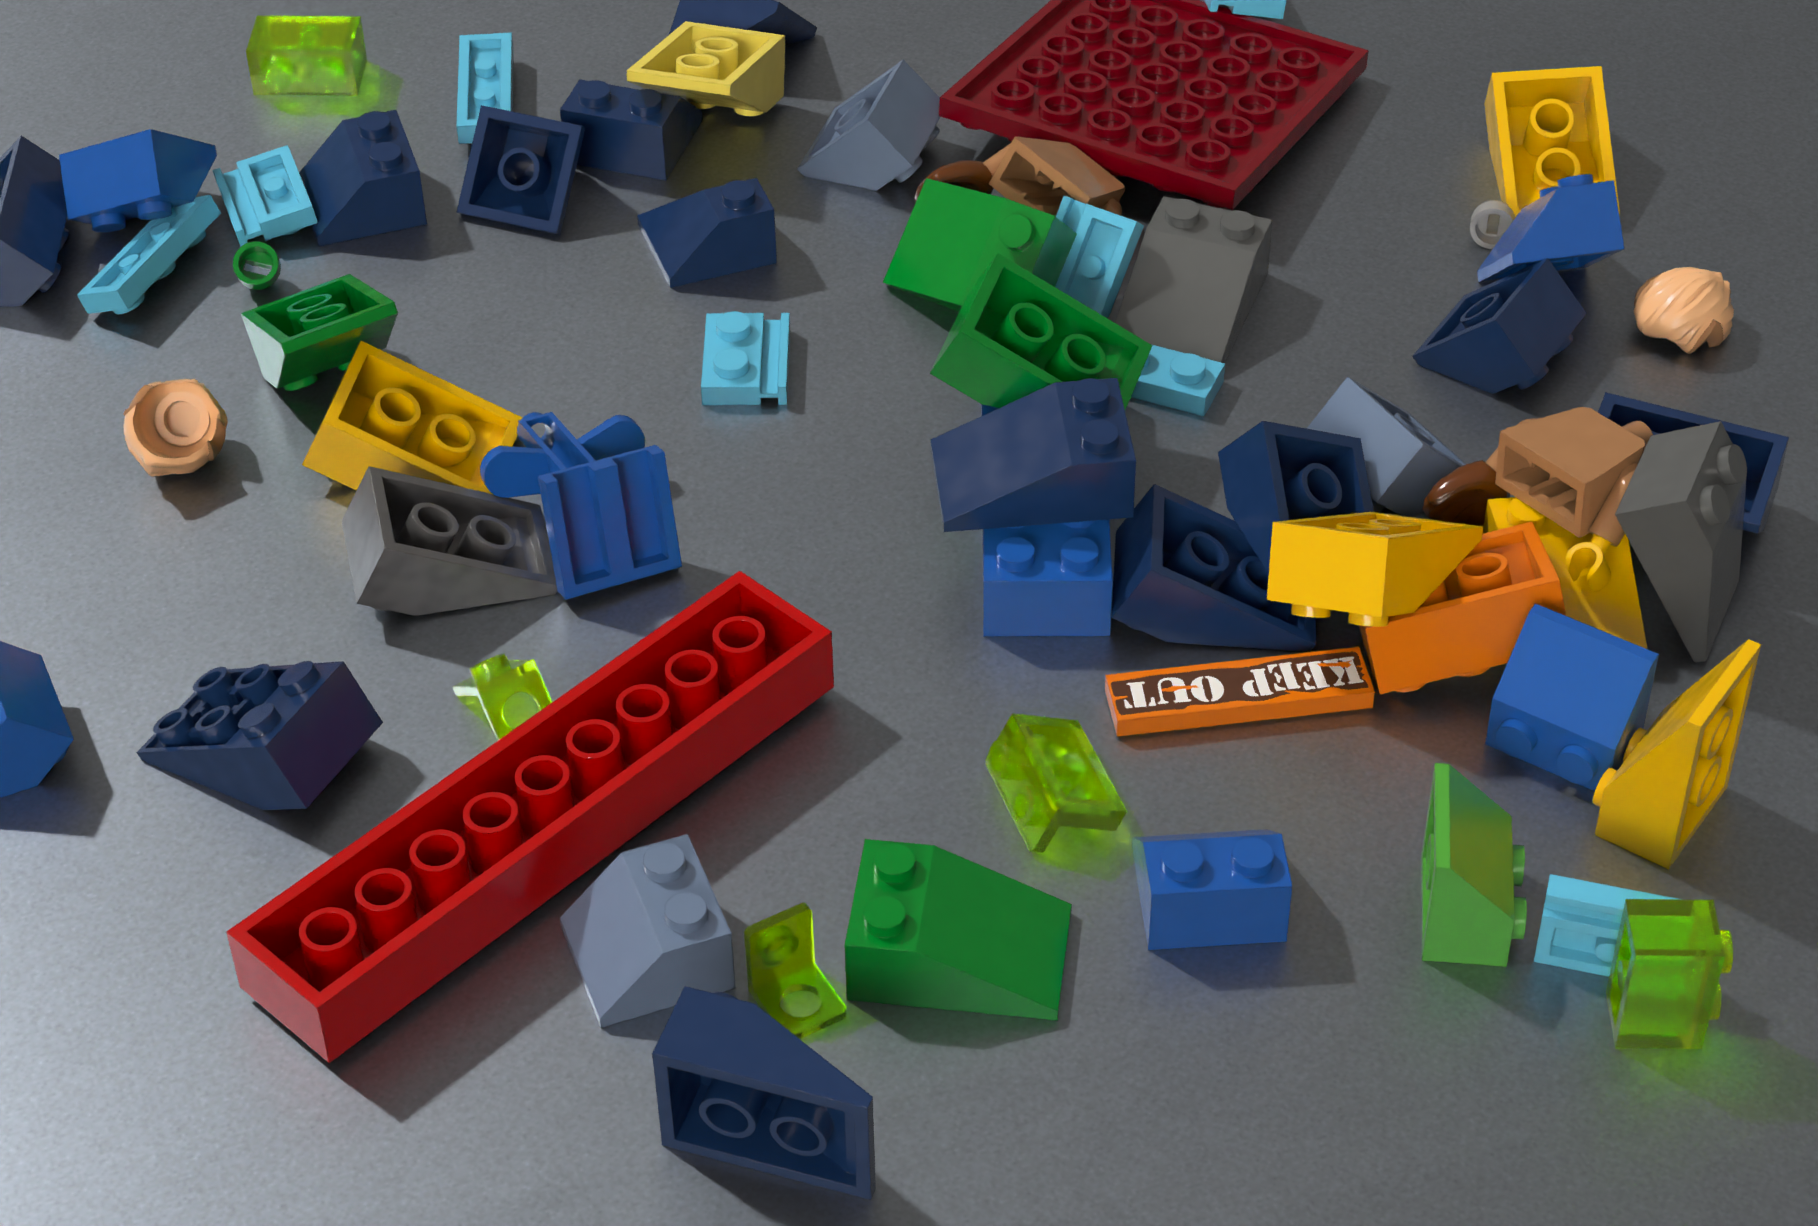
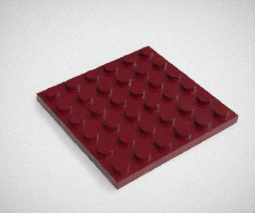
(1159, 90)

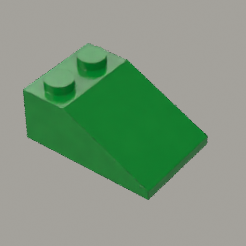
(961, 231)
(317, 330)
(1027, 335)
(952, 935)

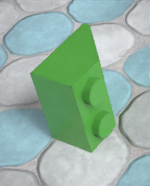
(1469, 875)

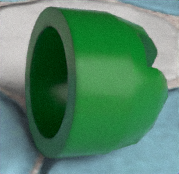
(258, 255)

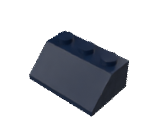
(30, 221)
(1762, 449)

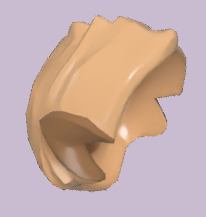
(1685, 308)
(174, 427)

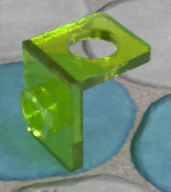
(496, 681)
(784, 962)

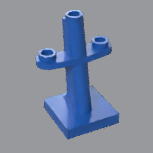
(600, 500)

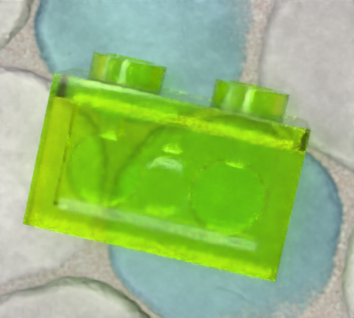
(1051, 779)

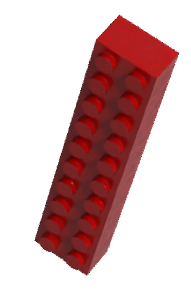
(529, 815)

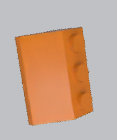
(1469, 617)

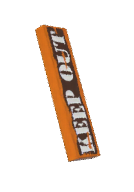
(1238, 691)

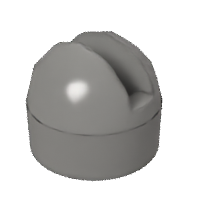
(1480, 220)

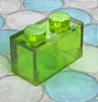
(307, 55)
(1667, 973)

